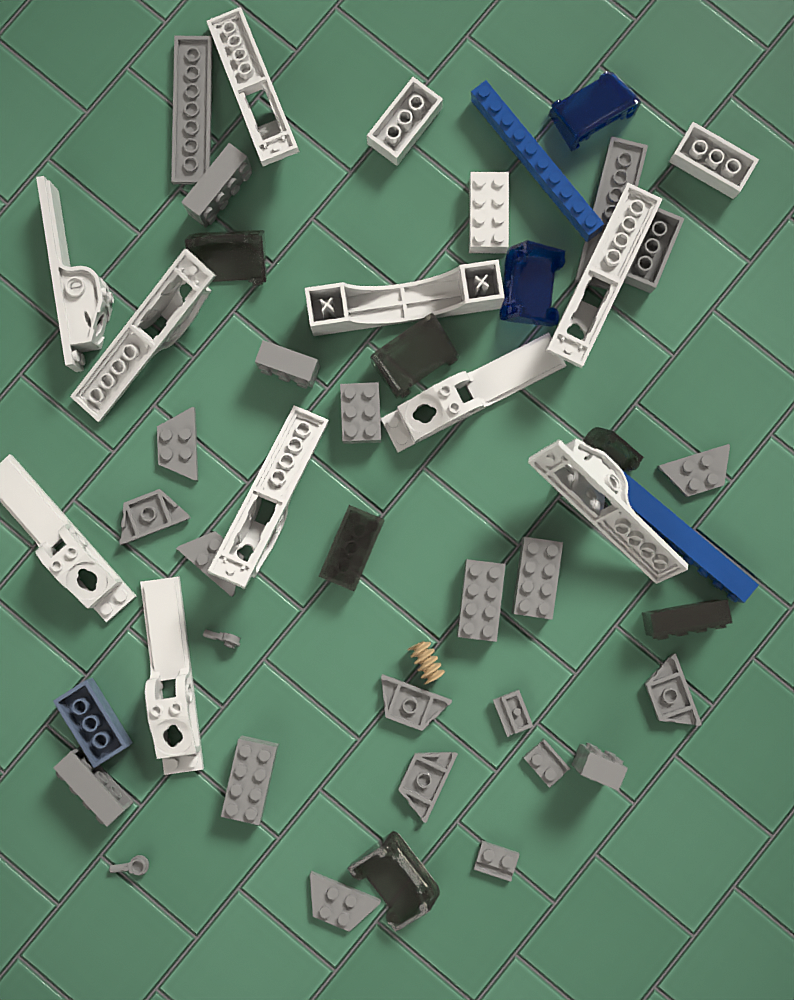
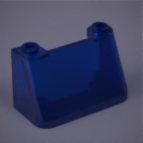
(593, 108)
(530, 282)

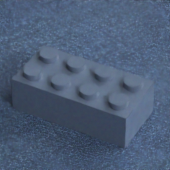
(92, 722)

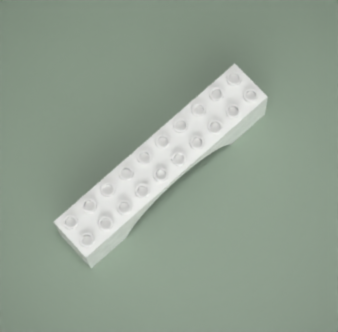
(354, 307)

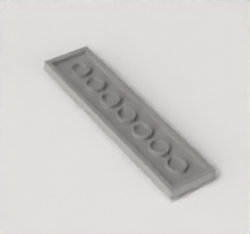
(191, 108)
(621, 166)

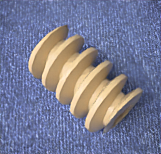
(427, 661)

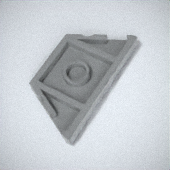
(179, 444)
(698, 471)
(149, 515)
(202, 553)
(671, 694)
(410, 703)
(425, 780)
(339, 903)

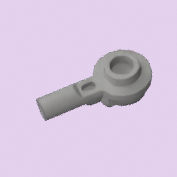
(229, 639)
(138, 866)

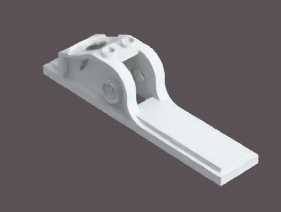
(248, 76)
(610, 264)
(78, 291)
(133, 346)
(485, 386)
(602, 478)
(274, 483)
(49, 528)
(168, 661)

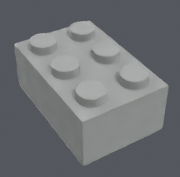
(287, 364)
(360, 413)
(599, 765)

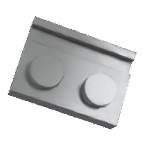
(512, 713)
(546, 762)
(496, 860)

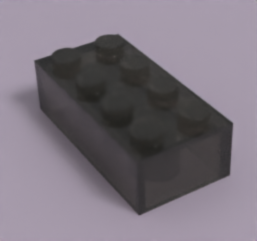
(352, 548)
(688, 617)

